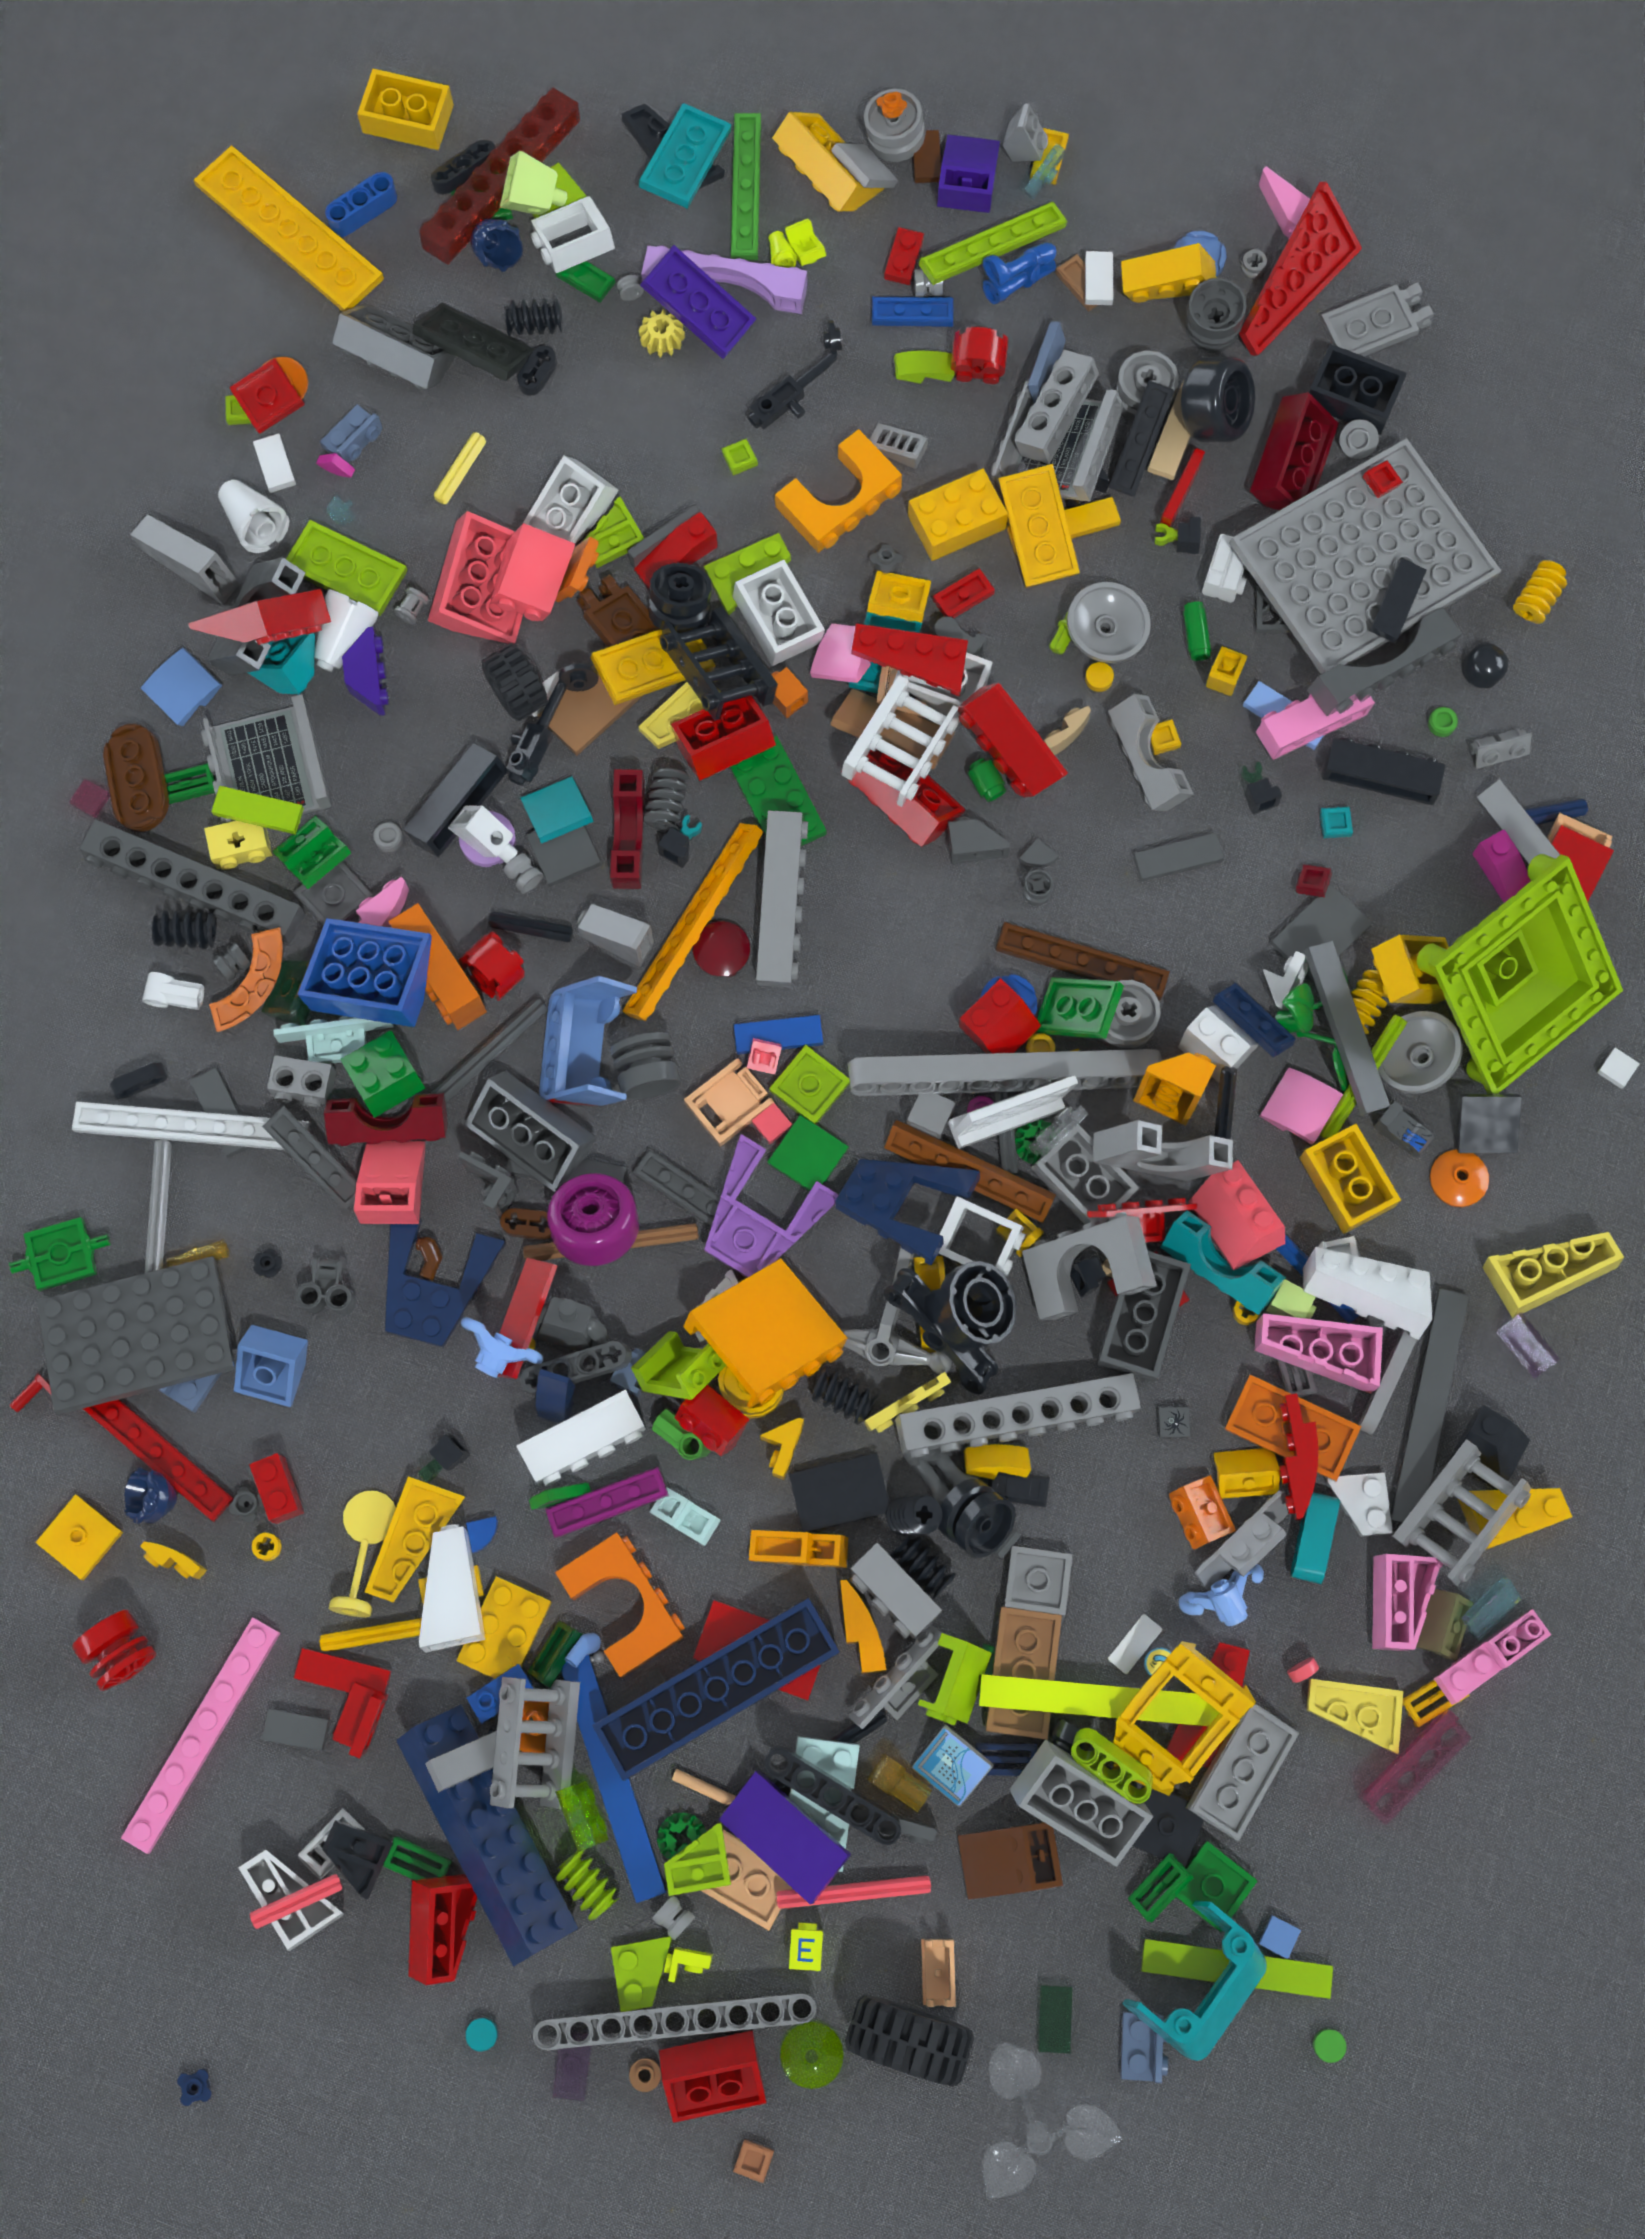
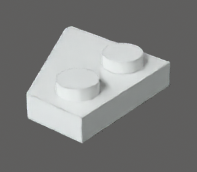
(1365, 1502)

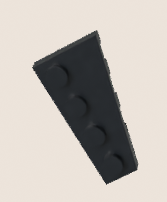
(649, 131)

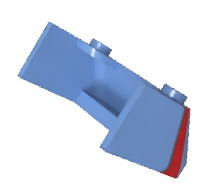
(575, 1042)

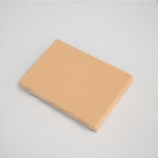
(752, 1884)

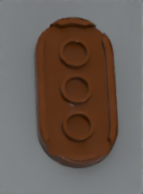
(136, 778)

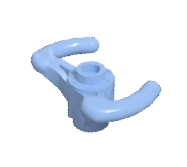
(496, 1350)
(1223, 1598)

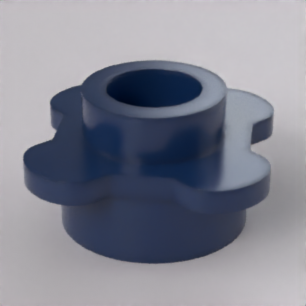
(202, 2093)

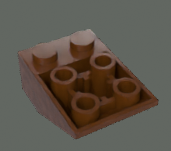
(1010, 1860)

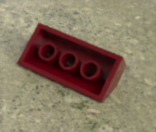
(1294, 452)

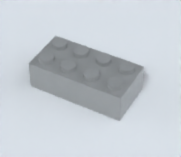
(1079, 1804)

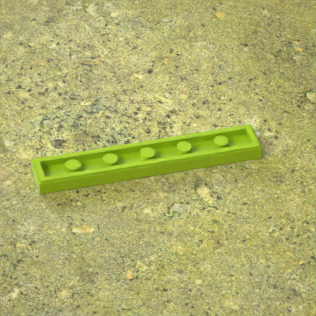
(993, 241)
(1209, 1963)

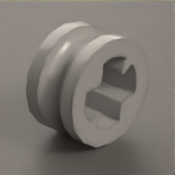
(1247, 269)
(630, 287)

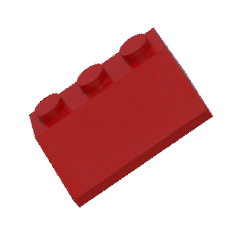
(712, 2076)

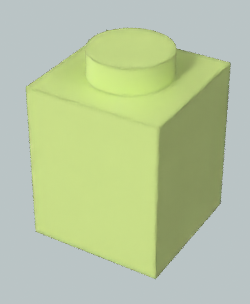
(1292, 1302)

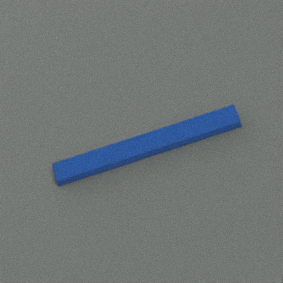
(616, 1794)

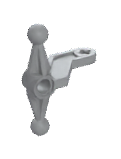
(900, 1350)

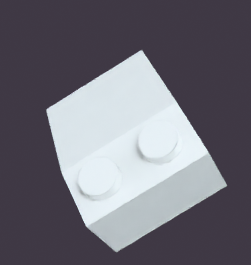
(571, 501)
(974, 676)

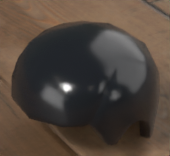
(1485, 665)

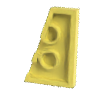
(680, 705)
(908, 1403)
(1359, 1709)

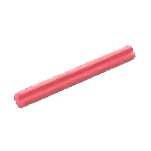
(858, 1891)

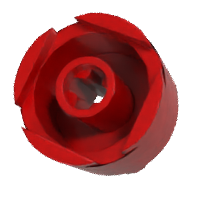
(979, 355)
(493, 966)

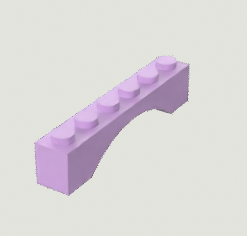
(777, 285)

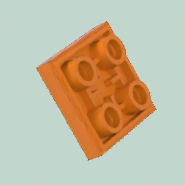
(575, 577)

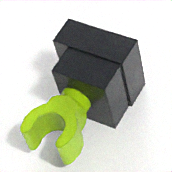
(1186, 535)

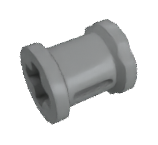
(411, 605)

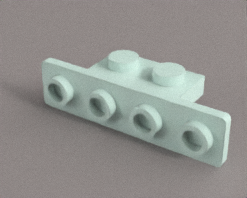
(330, 1040)

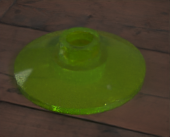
(811, 2037)

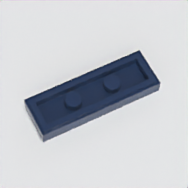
(1254, 1020)

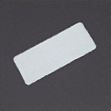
(1135, 1644)

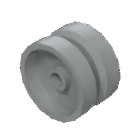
(895, 137)
(1137, 372)
(1141, 1017)

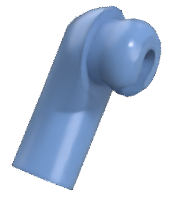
(586, 1645)

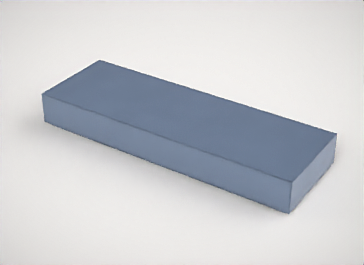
(1048, 354)

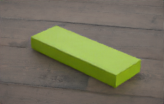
(257, 810)

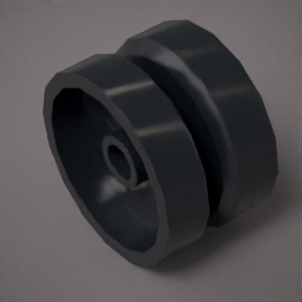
(680, 596)
(976, 1518)

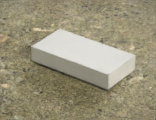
(1098, 278)
(274, 463)

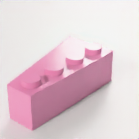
(1324, 1347)

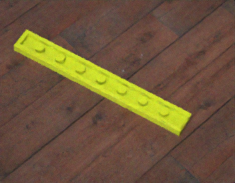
(1091, 1700)

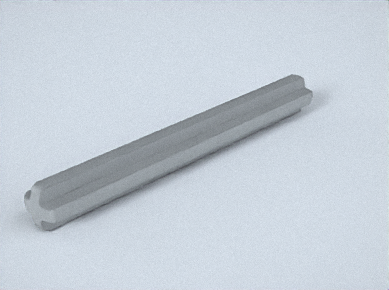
(158, 1205)

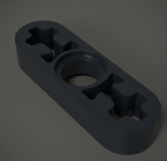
(449, 177)

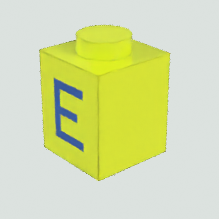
(806, 1947)

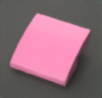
(834, 656)
(1301, 1105)

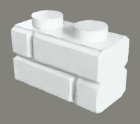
(1225, 572)

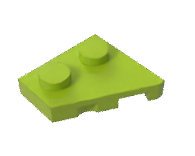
(615, 534)
(699, 1865)
(638, 1971)

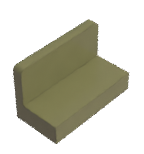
(1443, 1624)

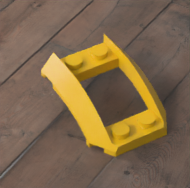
(1208, 1683)

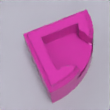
(335, 465)

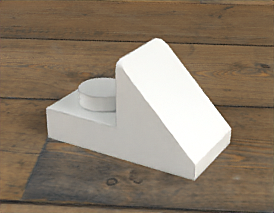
(1295, 972)

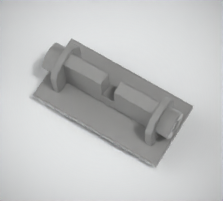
(1510, 746)

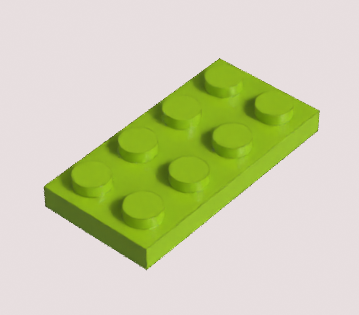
(346, 566)

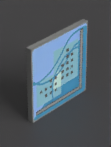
(952, 1766)

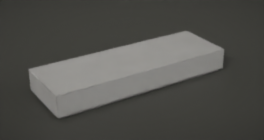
(463, 1762)

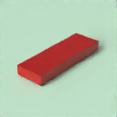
(1183, 487)
(339, 1672)

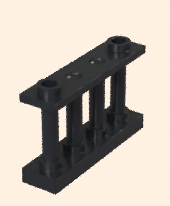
(731, 645)

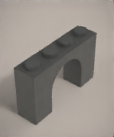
(263, 582)

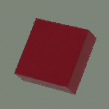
(1313, 880)

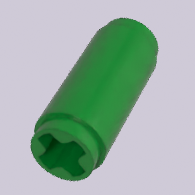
(1197, 631)

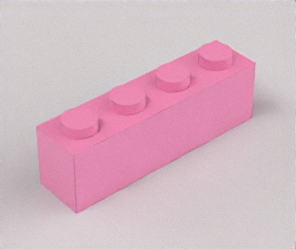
(1304, 723)

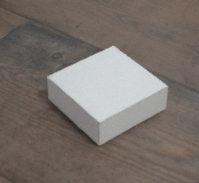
(1618, 1068)

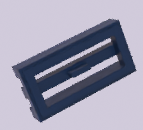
(998, 1759)

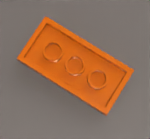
(1260, 1422)

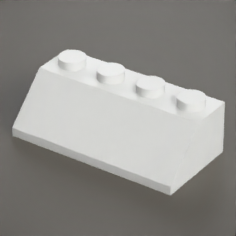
(582, 1438)

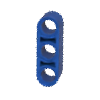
(365, 193)

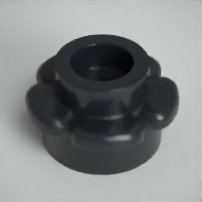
(274, 1266)

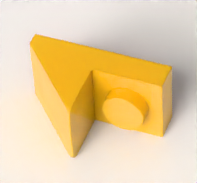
(1226, 671)
(786, 1437)

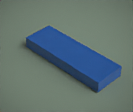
(912, 311)
(788, 1032)

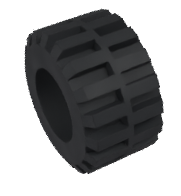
(514, 682)

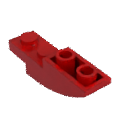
(1300, 1469)

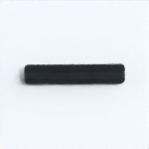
(530, 926)
(1225, 1102)

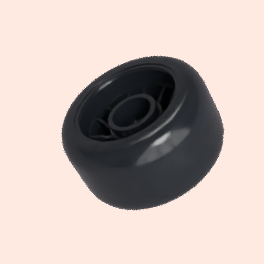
(1218, 399)

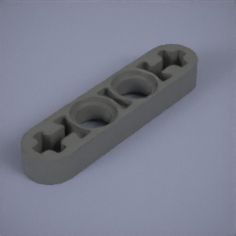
(575, 1364)

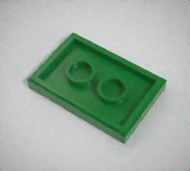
(1079, 1007)

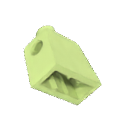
(531, 186)

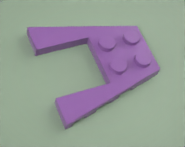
(745, 1237)

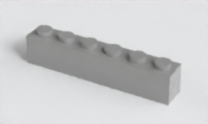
(780, 899)

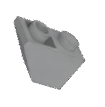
(1025, 136)

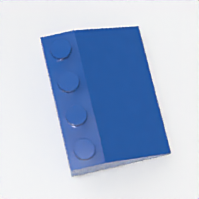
(368, 972)

